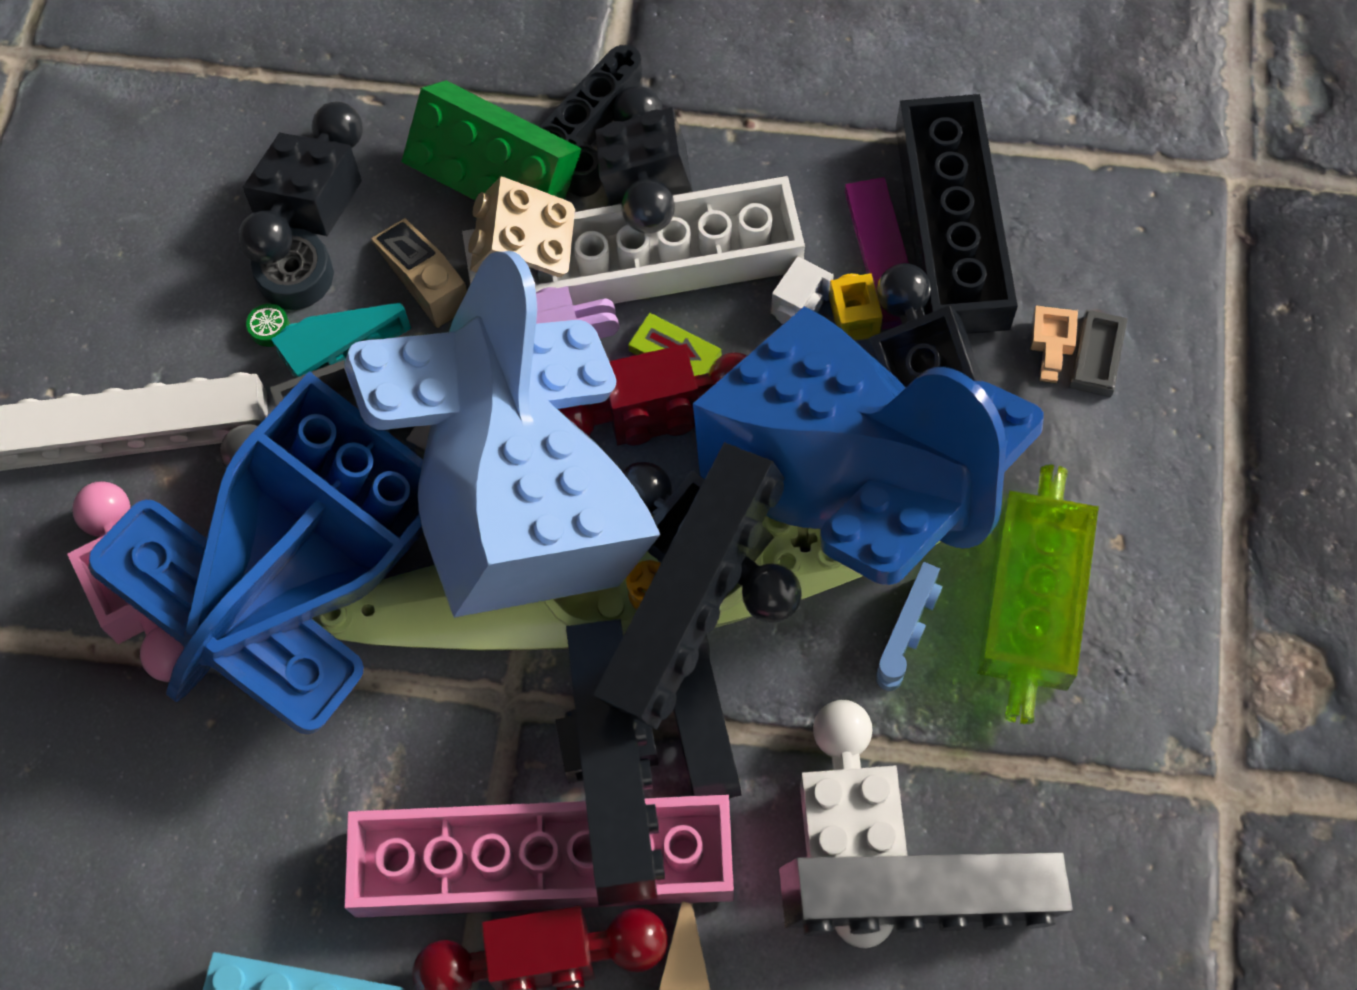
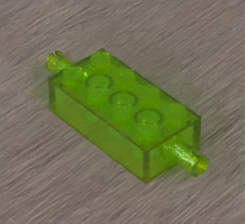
(1038, 592)

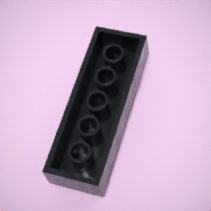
(956, 210)

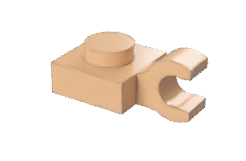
(1055, 335)

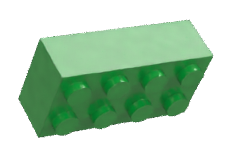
(476, 142)

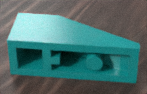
(328, 337)

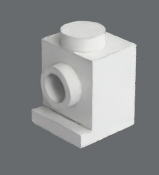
(800, 287)

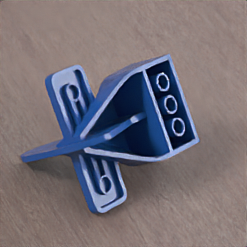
(861, 453)
(297, 530)

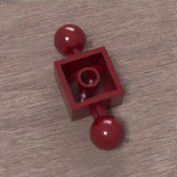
(652, 395)
(543, 951)

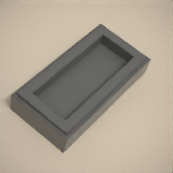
(1098, 353)

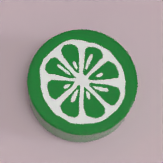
(266, 323)

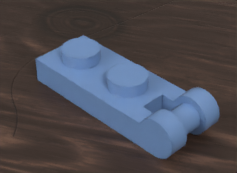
(908, 628)

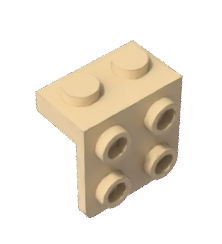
(523, 222)

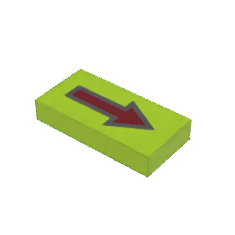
(660, 334)

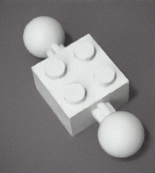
(851, 807)

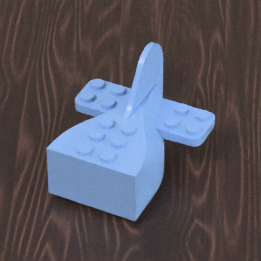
(507, 483)

